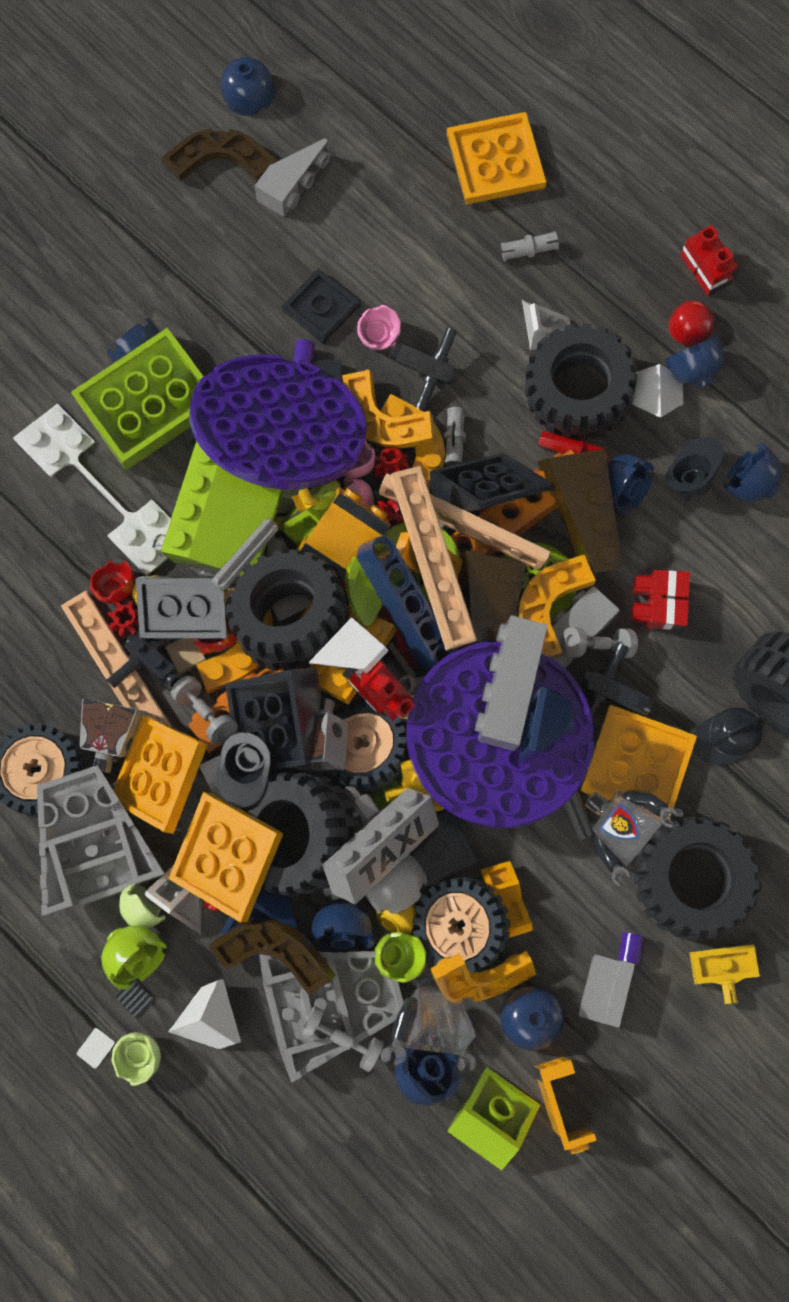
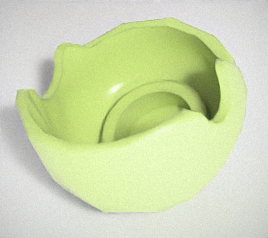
(139, 909)
(136, 1058)

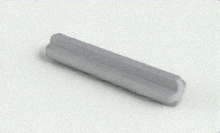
(245, 554)

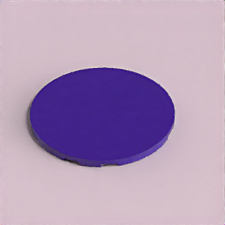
(277, 422)
(484, 780)

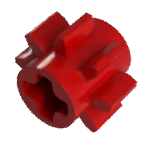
(389, 462)
(123, 612)

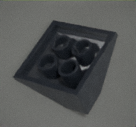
(486, 482)
(280, 711)

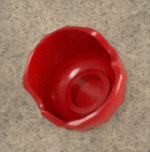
(691, 323)
(113, 582)

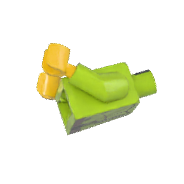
(307, 512)

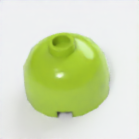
(131, 955)

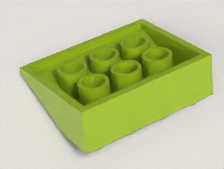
(141, 398)
(215, 515)

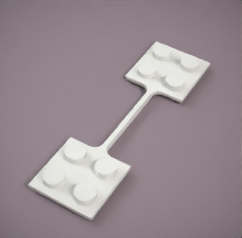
(59, 441)

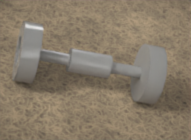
(575, 642)
(186, 691)
(370, 1053)

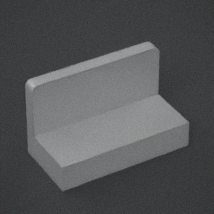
(606, 990)

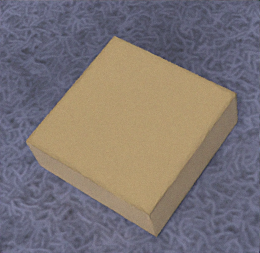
(185, 654)

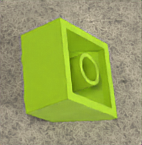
(494, 1119)

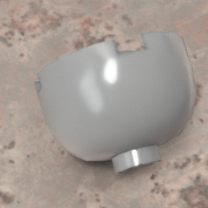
(399, 887)

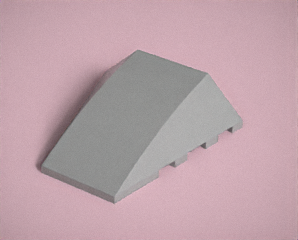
(87, 843)
(354, 1002)

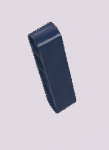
(395, 595)

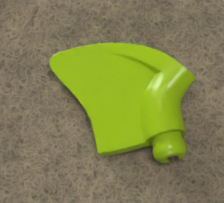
(361, 594)

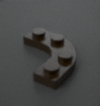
(214, 145)
(278, 941)

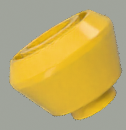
(398, 921)

